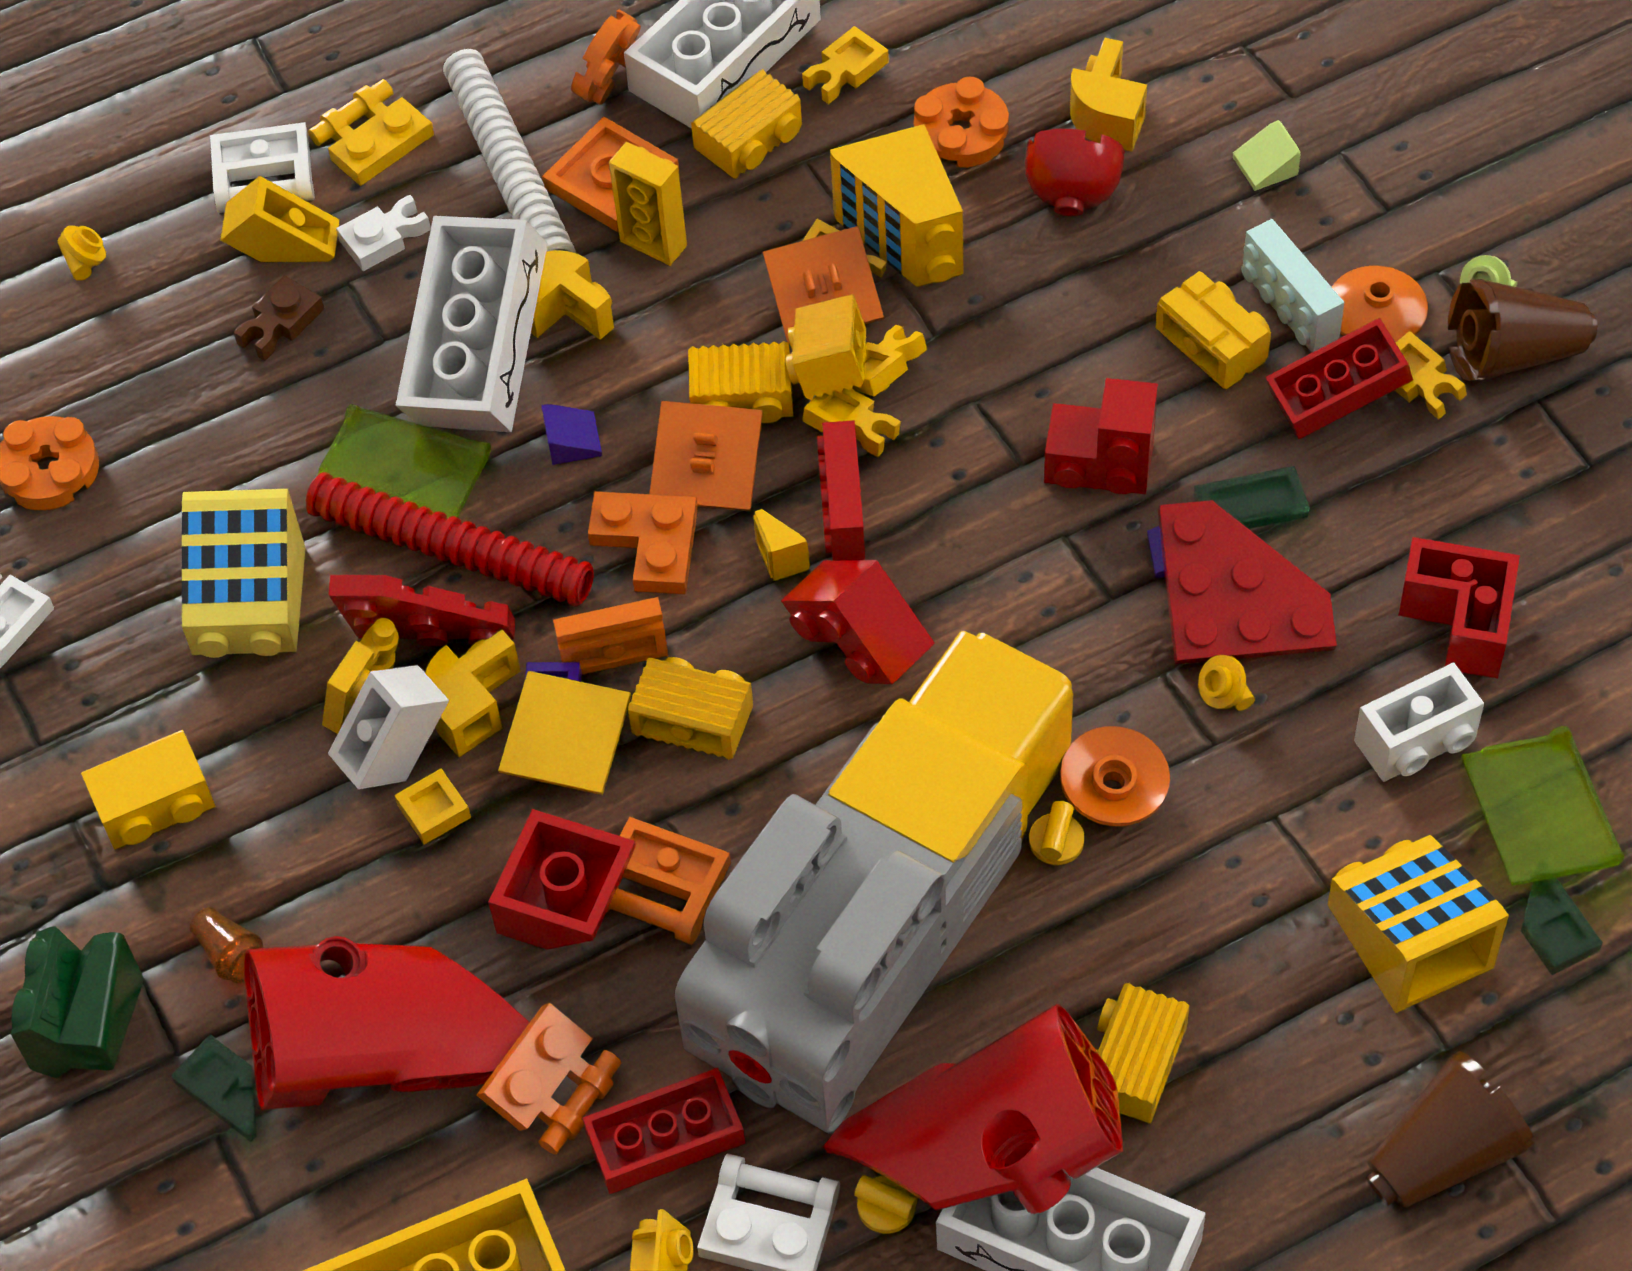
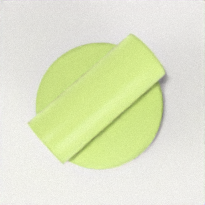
(1487, 268)

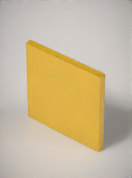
(565, 732)

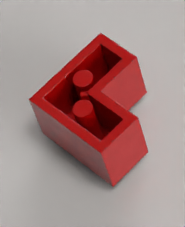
(1106, 444)
(1465, 590)
(861, 613)

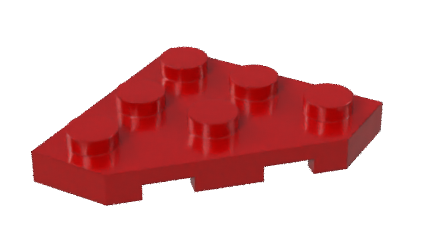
(1235, 590)
(424, 617)

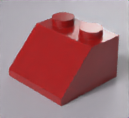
(558, 882)

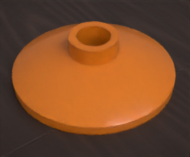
(1400, 308)
(1118, 756)

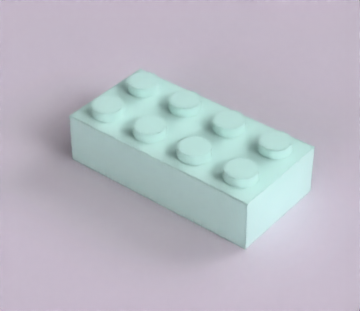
(1292, 286)

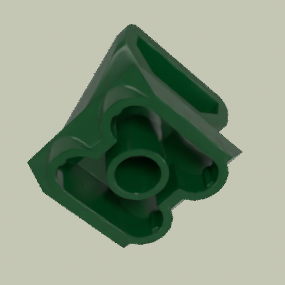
(75, 1002)

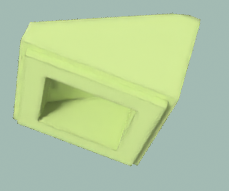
(1268, 157)

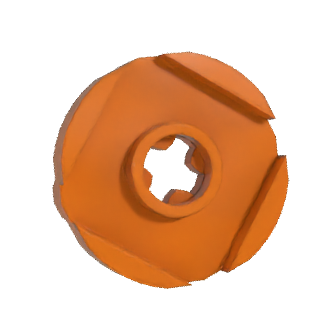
(605, 56)
(968, 102)
(40, 438)

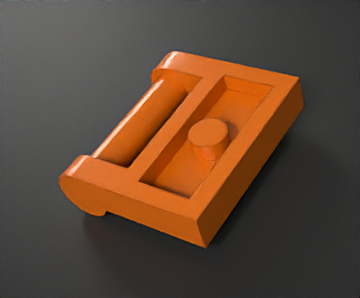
(676, 868)

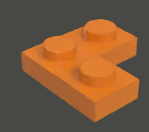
(655, 525)

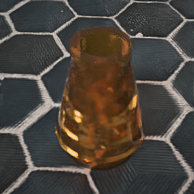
(224, 943)

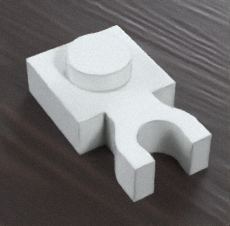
(380, 235)

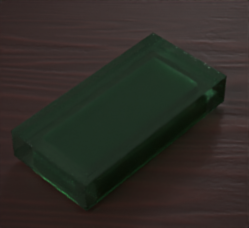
(1259, 497)

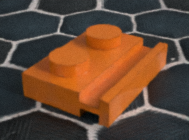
(612, 636)

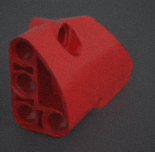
(391, 1020)
(995, 1120)

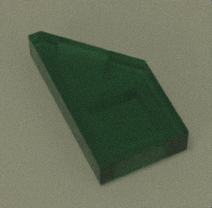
(1557, 927)
(221, 1084)

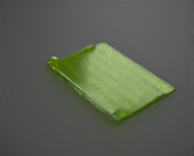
(406, 460)
(1542, 808)

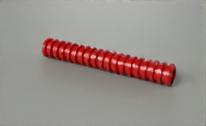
(449, 539)

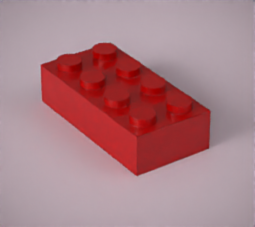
(1339, 378)
(841, 491)
(663, 1130)

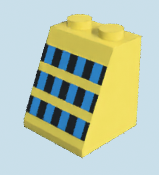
(241, 572)

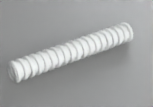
(504, 147)

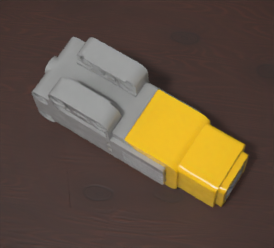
(867, 893)

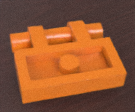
(536, 1067)

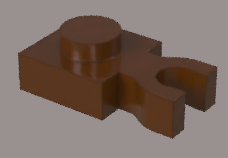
(281, 311)

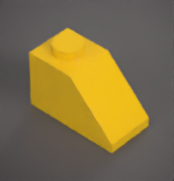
(278, 225)

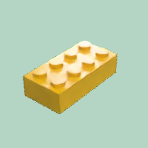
(648, 203)

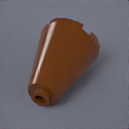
(1514, 329)
(1448, 1136)

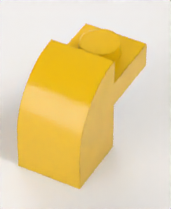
(1104, 101)
(570, 291)
(467, 683)

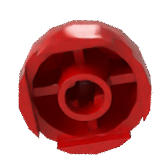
(1072, 170)

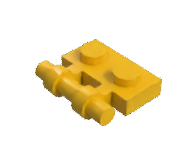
(378, 141)
(372, 653)

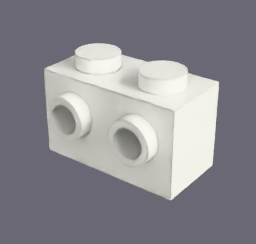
(1419, 723)
(388, 726)

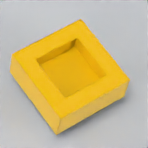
(432, 806)

